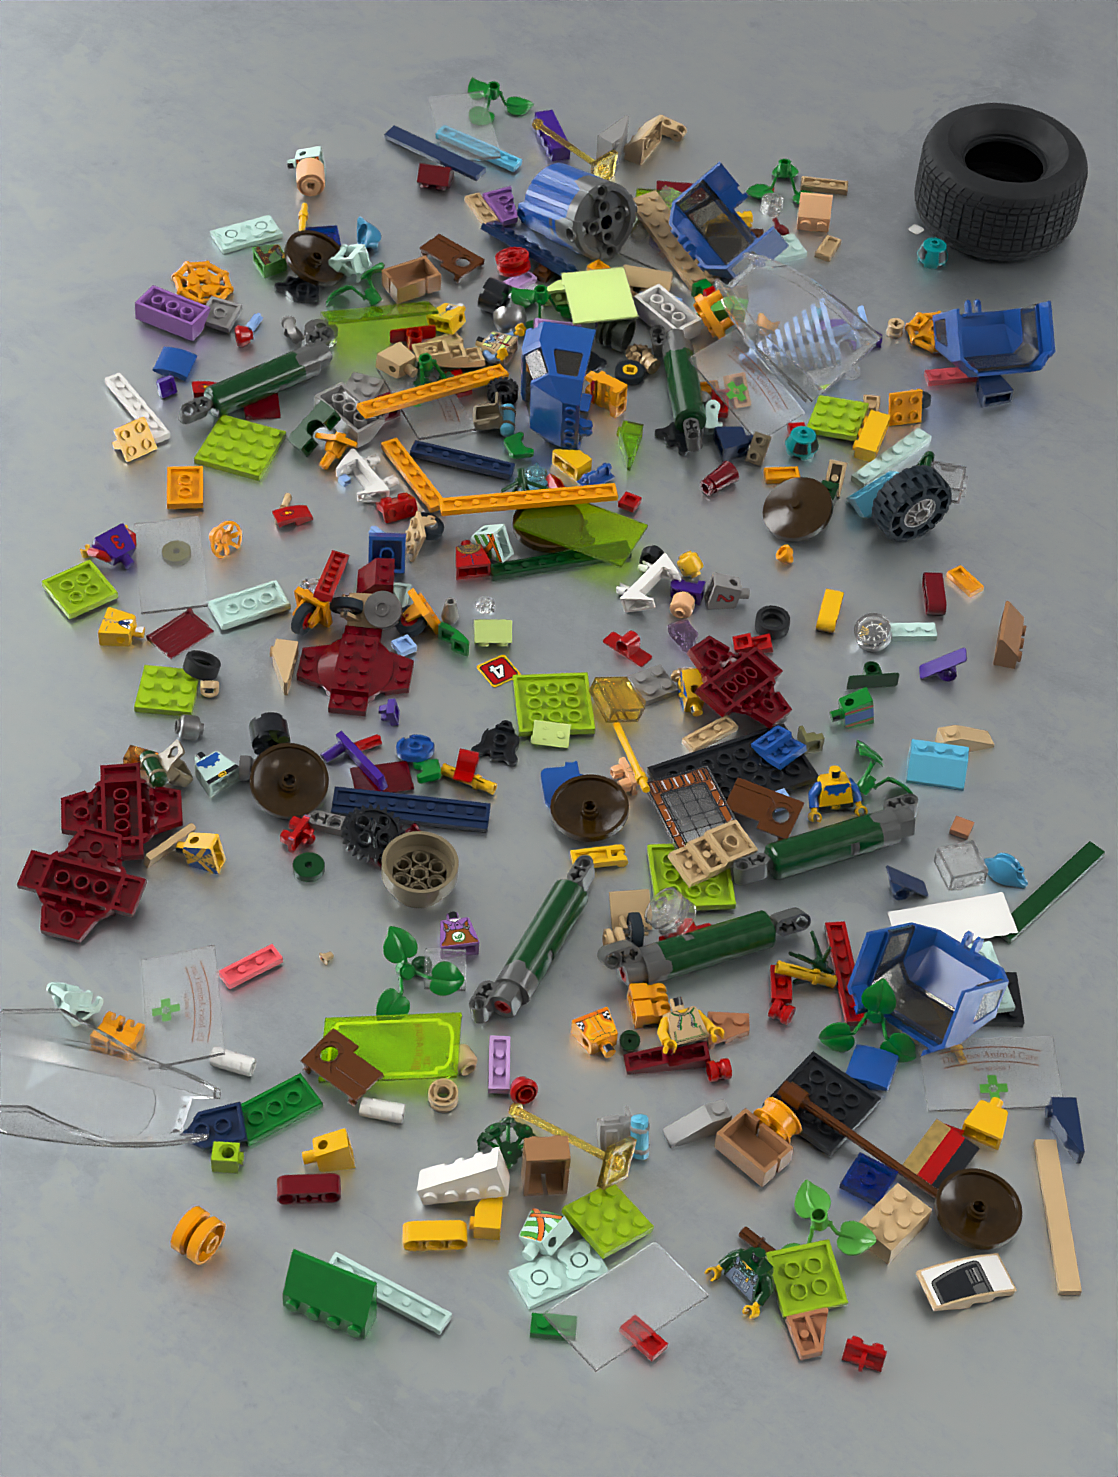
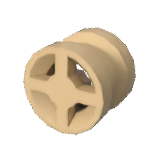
(895, 328)
(650, 363)

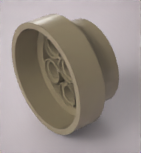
(422, 857)

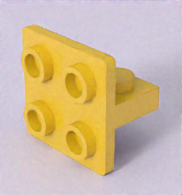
(134, 439)

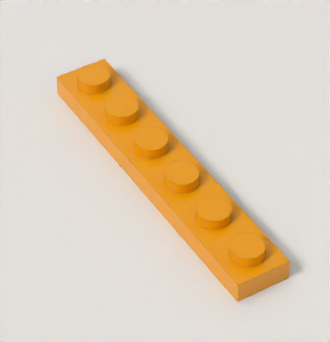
(412, 474)

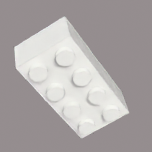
(661, 308)

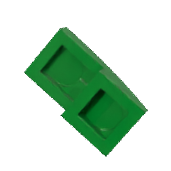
(458, 641)

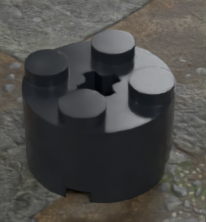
(494, 295)
(268, 731)

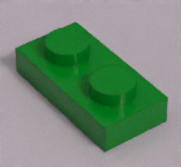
(543, 1329)

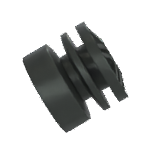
(616, 333)

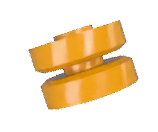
(198, 1235)

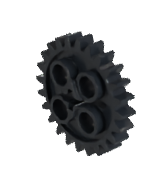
(355, 833)

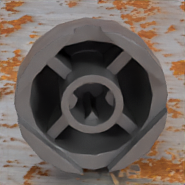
(507, 318)

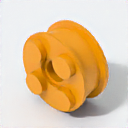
(779, 1118)

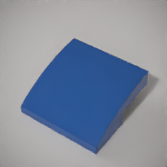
(174, 362)
(778, 747)
(872, 1067)

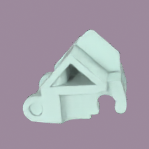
(355, 263)
(74, 999)

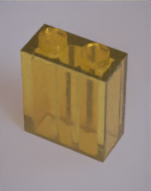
(616, 699)

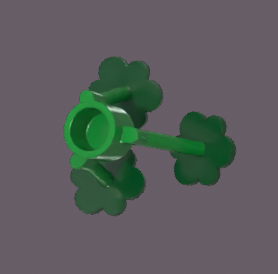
(425, 367)

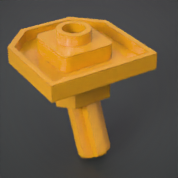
(334, 447)

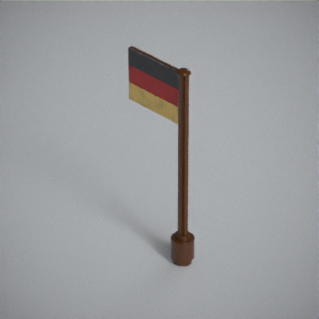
(931, 1161)

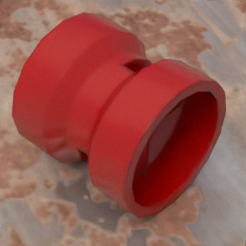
(781, 1011)
(718, 1070)

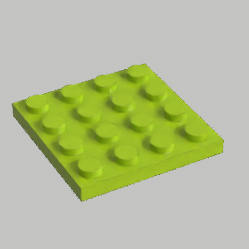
(240, 447)
(554, 699)
(711, 894)

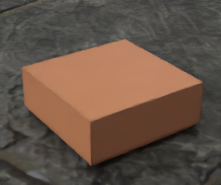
(961, 827)

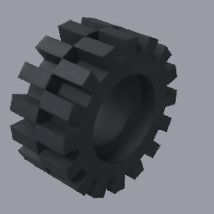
(508, 386)

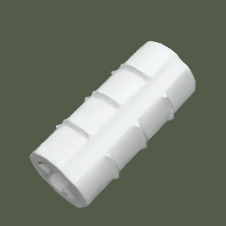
(235, 1062)
(382, 1110)

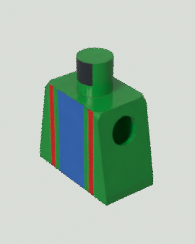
(854, 709)

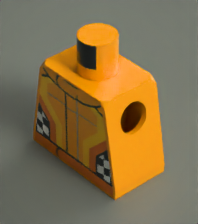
(596, 1032)

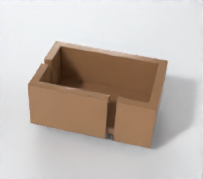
(411, 279)
(753, 1154)
(546, 1157)

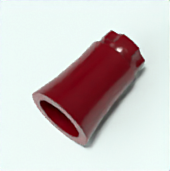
(719, 478)

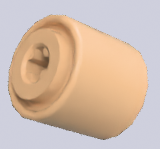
(310, 177)

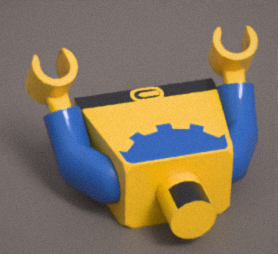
(833, 792)

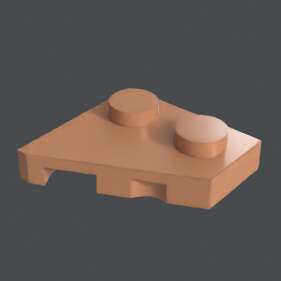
(734, 1026)
(808, 1332)

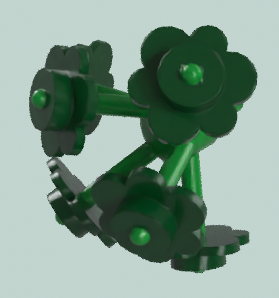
(509, 1151)

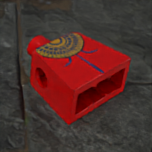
(471, 561)

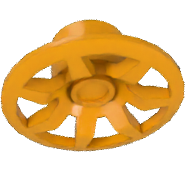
(223, 538)

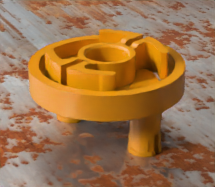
(703, 308)

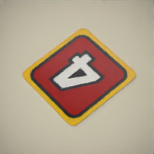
(498, 670)

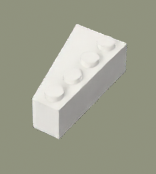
(465, 1179)

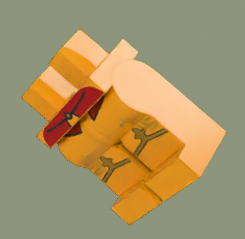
(607, 392)

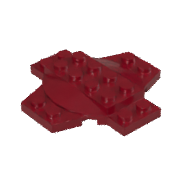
(355, 670)
(738, 682)
(123, 806)
(82, 884)

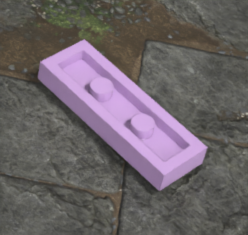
(499, 1065)

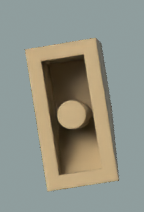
(836, 473)

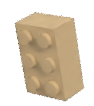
(895, 1222)

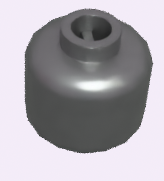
(188, 727)

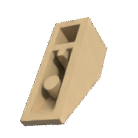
(284, 661)
(964, 736)

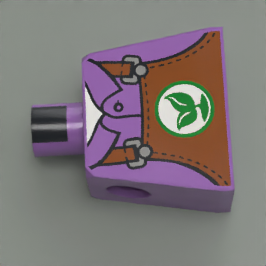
(458, 934)

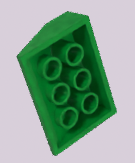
(330, 1295)

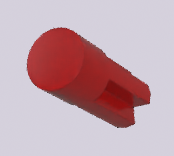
(369, 742)

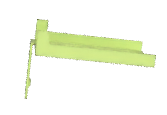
(550, 734)

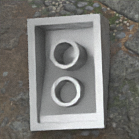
(613, 138)

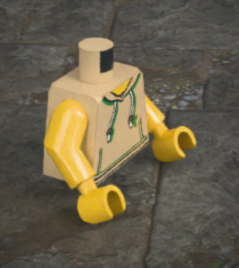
(685, 1026)

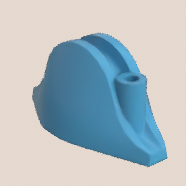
(367, 234)
(1006, 870)

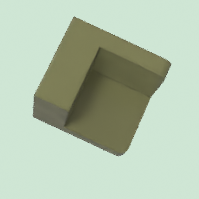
(813, 741)

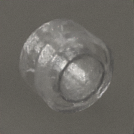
(772, 204)

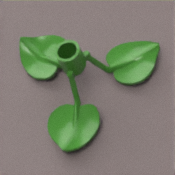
(814, 1204)

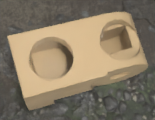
(673, 129)

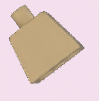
(397, 361)

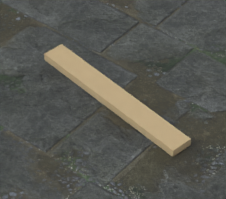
(1057, 1217)

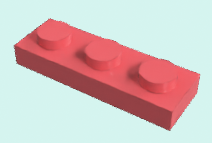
(946, 376)
(250, 966)

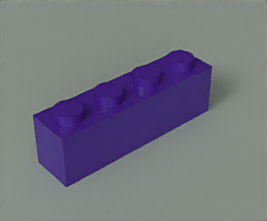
(553, 148)

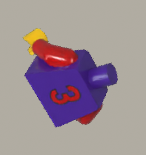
(113, 546)

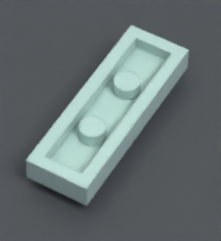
(913, 632)

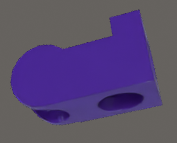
(697, 590)

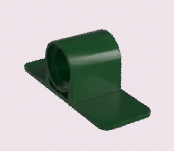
(872, 677)

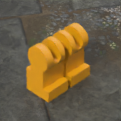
(647, 1003)
(129, 1035)

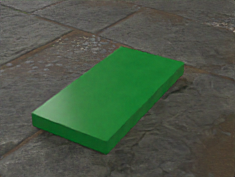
(279, 1108)

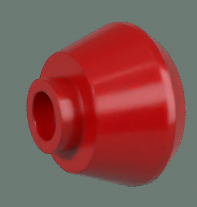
(243, 336)
(523, 1090)

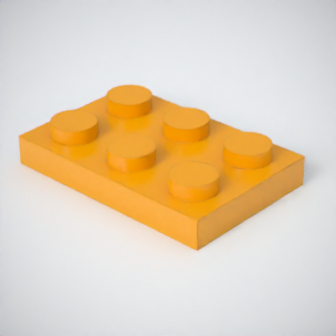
(184, 487)

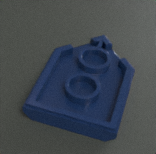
(221, 1124)

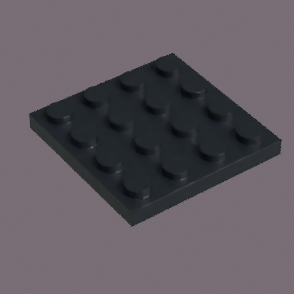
(835, 1094)

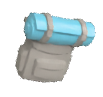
(616, 1128)

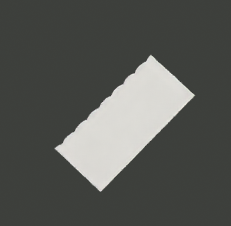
(981, 915)

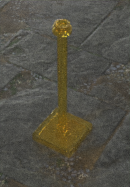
(601, 167)
(615, 1159)

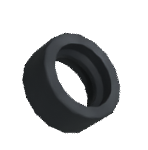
(775, 613)
(201, 665)

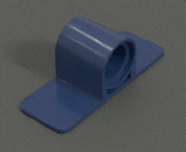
(904, 885)

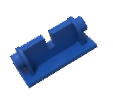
(599, 476)

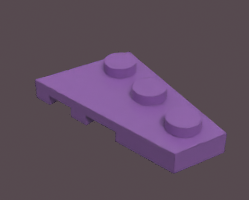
(502, 204)

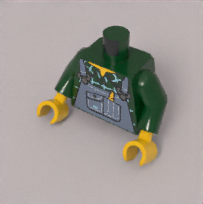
(750, 1274)

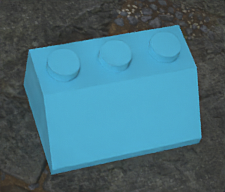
(863, 499)
(937, 764)

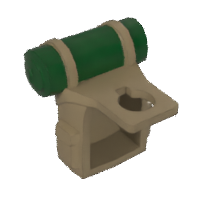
(166, 767)

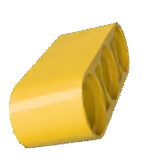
(829, 610)
(434, 1235)

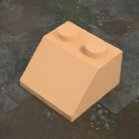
(814, 212)

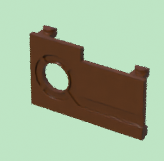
(448, 253)
(759, 804)
(347, 1071)

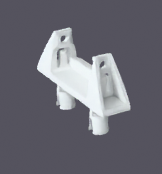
(360, 468)
(635, 597)

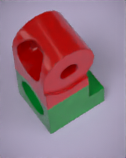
(703, 287)

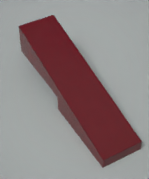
(654, 1060)

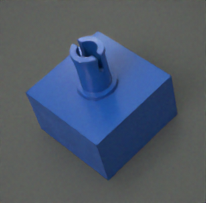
(388, 546)

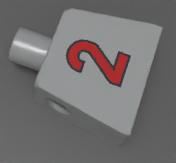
(724, 592)

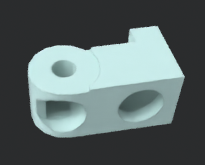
(712, 411)

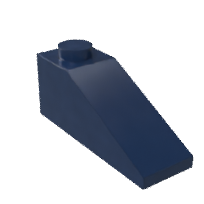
(1065, 1123)

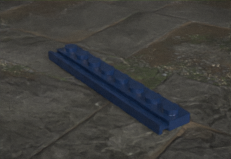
(539, 255)
(415, 808)

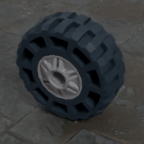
(911, 503)

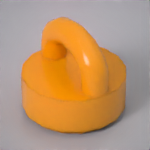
(784, 554)

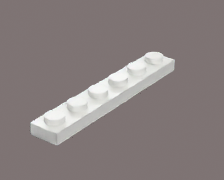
(136, 405)

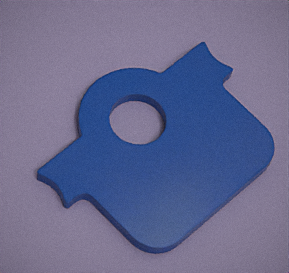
(553, 777)

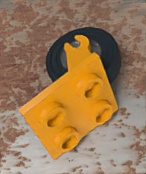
(907, 406)

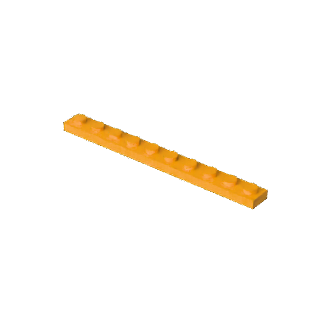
(430, 391)
(528, 499)

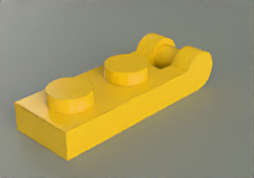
(603, 856)

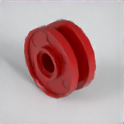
(512, 261)

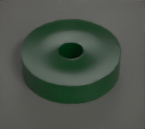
(310, 874)

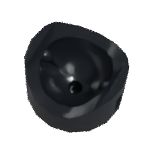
(651, 554)

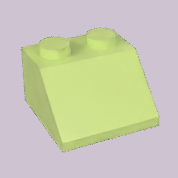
(492, 631)

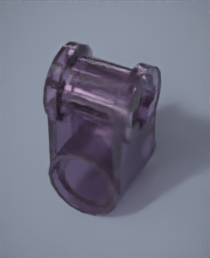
(683, 634)

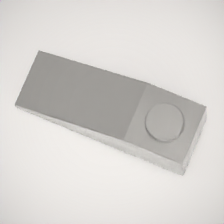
(698, 1124)

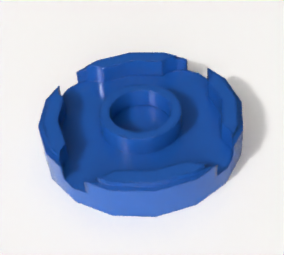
(415, 748)

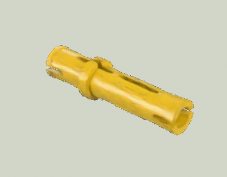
(477, 782)
(813, 976)

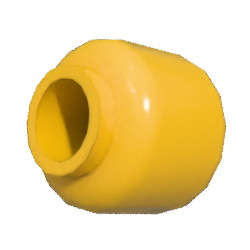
(690, 564)

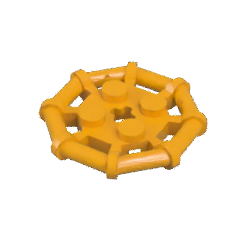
(212, 286)
(925, 331)

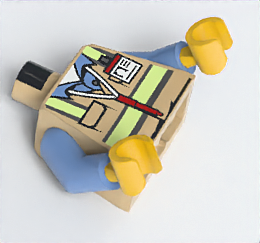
(500, 347)

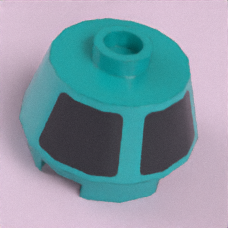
(933, 253)
(802, 443)

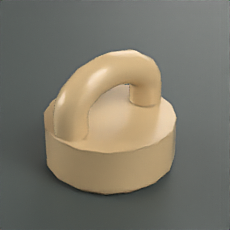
(209, 685)

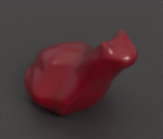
(783, 230)

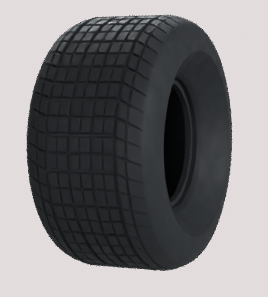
(1000, 181)

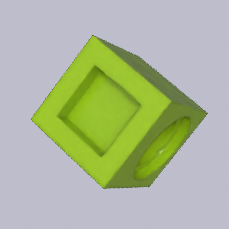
(226, 1149)

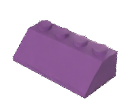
(171, 312)

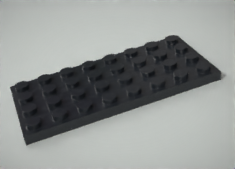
(739, 759)

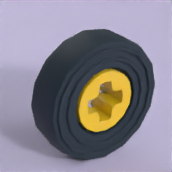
(630, 372)

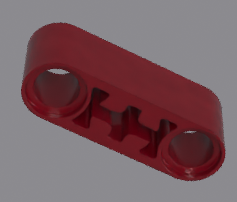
(934, 593)
(308, 1188)

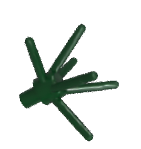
(522, 482)
(819, 962)

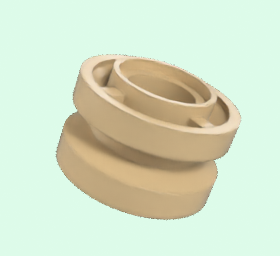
(611, 937)
(440, 1104)

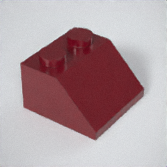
(434, 176)
(376, 576)

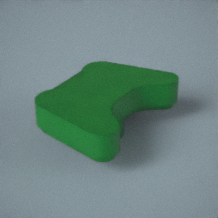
(516, 448)
(430, 770)

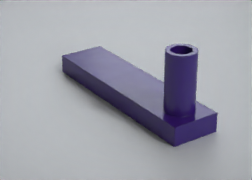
(346, 745)

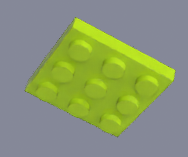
(838, 417)
(79, 589)
(166, 691)
(607, 1220)
(806, 1278)

